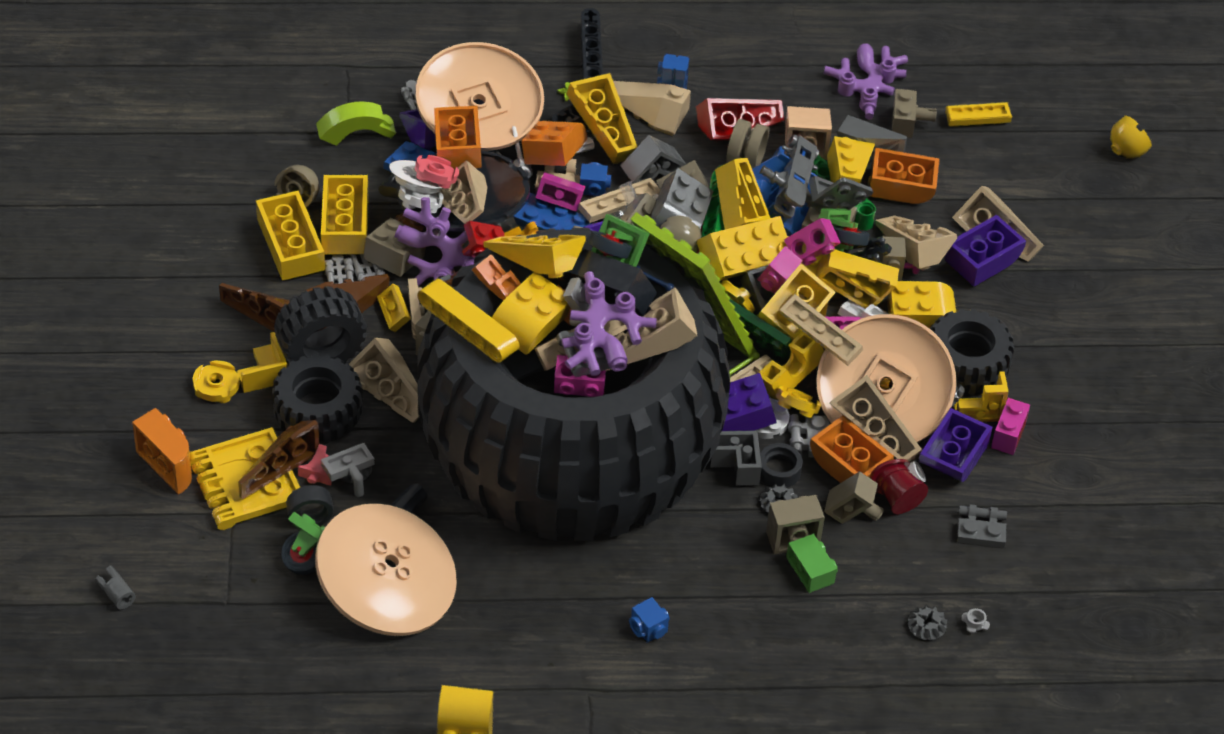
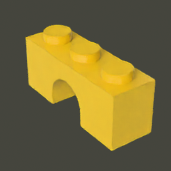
(803, 359)

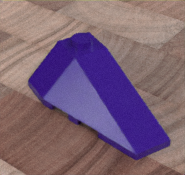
(417, 129)

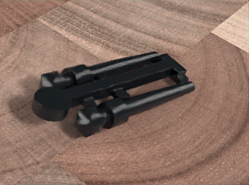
(872, 254)

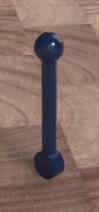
(668, 286)

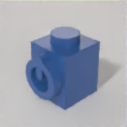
(595, 179)
(649, 620)

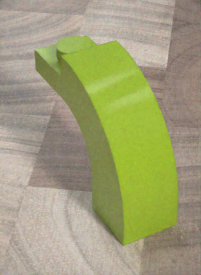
(352, 117)

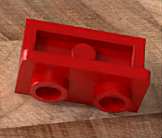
(477, 234)

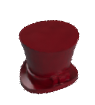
(899, 485)

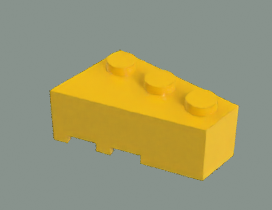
(739, 194)

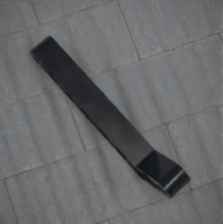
(591, 60)

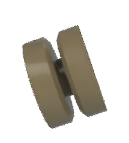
(748, 142)

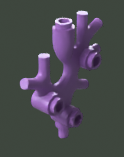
(877, 76)
(450, 248)
(592, 332)

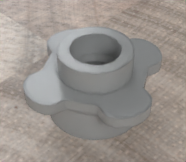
(975, 615)

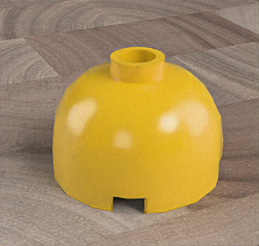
(1128, 139)

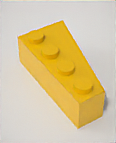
(604, 115)

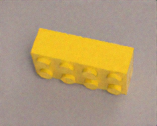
(344, 214)
(290, 235)
(743, 247)

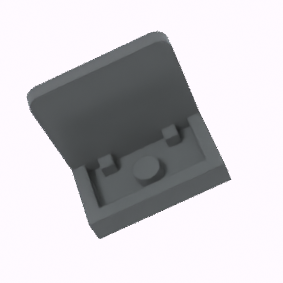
(838, 195)

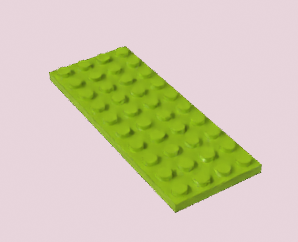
(698, 268)

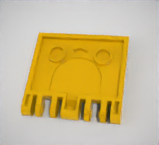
(229, 464)

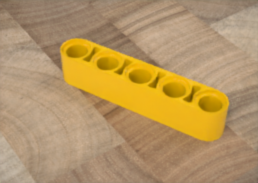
(468, 320)

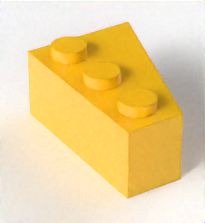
(848, 158)
(857, 278)

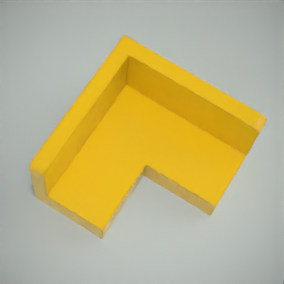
(269, 363)
(990, 406)

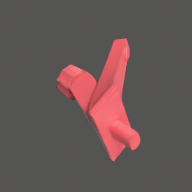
(313, 470)

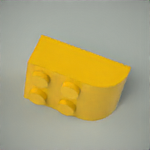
(804, 285)
(921, 301)
(532, 311)
(465, 711)

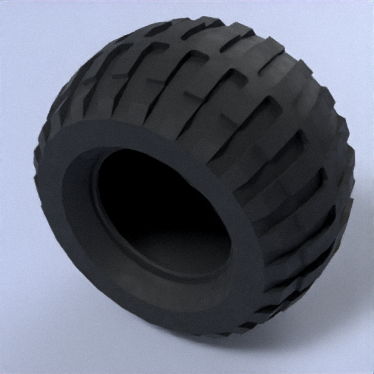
(573, 461)

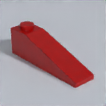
(719, 116)

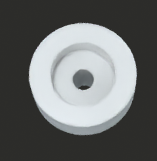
(917, 471)

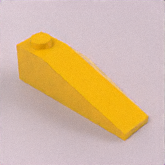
(539, 253)

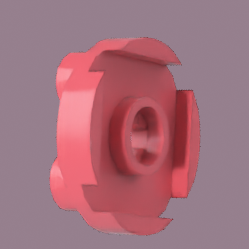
(436, 170)

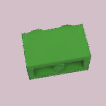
(811, 563)

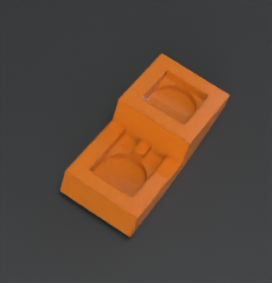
(495, 277)

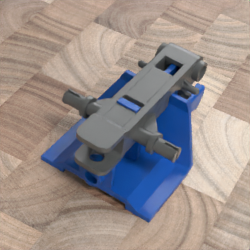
(785, 182)

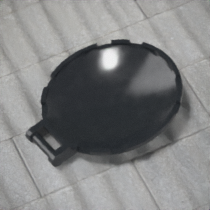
(505, 195)

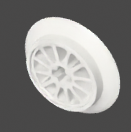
(406, 176)

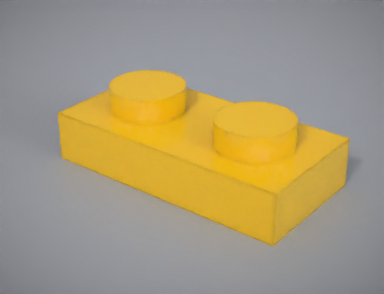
(394, 307)

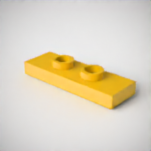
(978, 114)

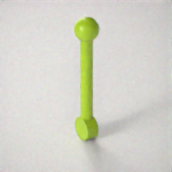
(755, 356)

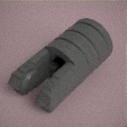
(116, 589)

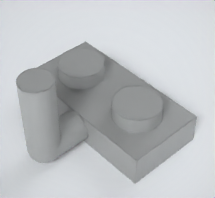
(575, 298)
(347, 463)

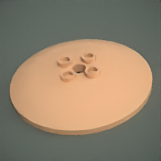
(487, 73)
(906, 355)
(369, 591)

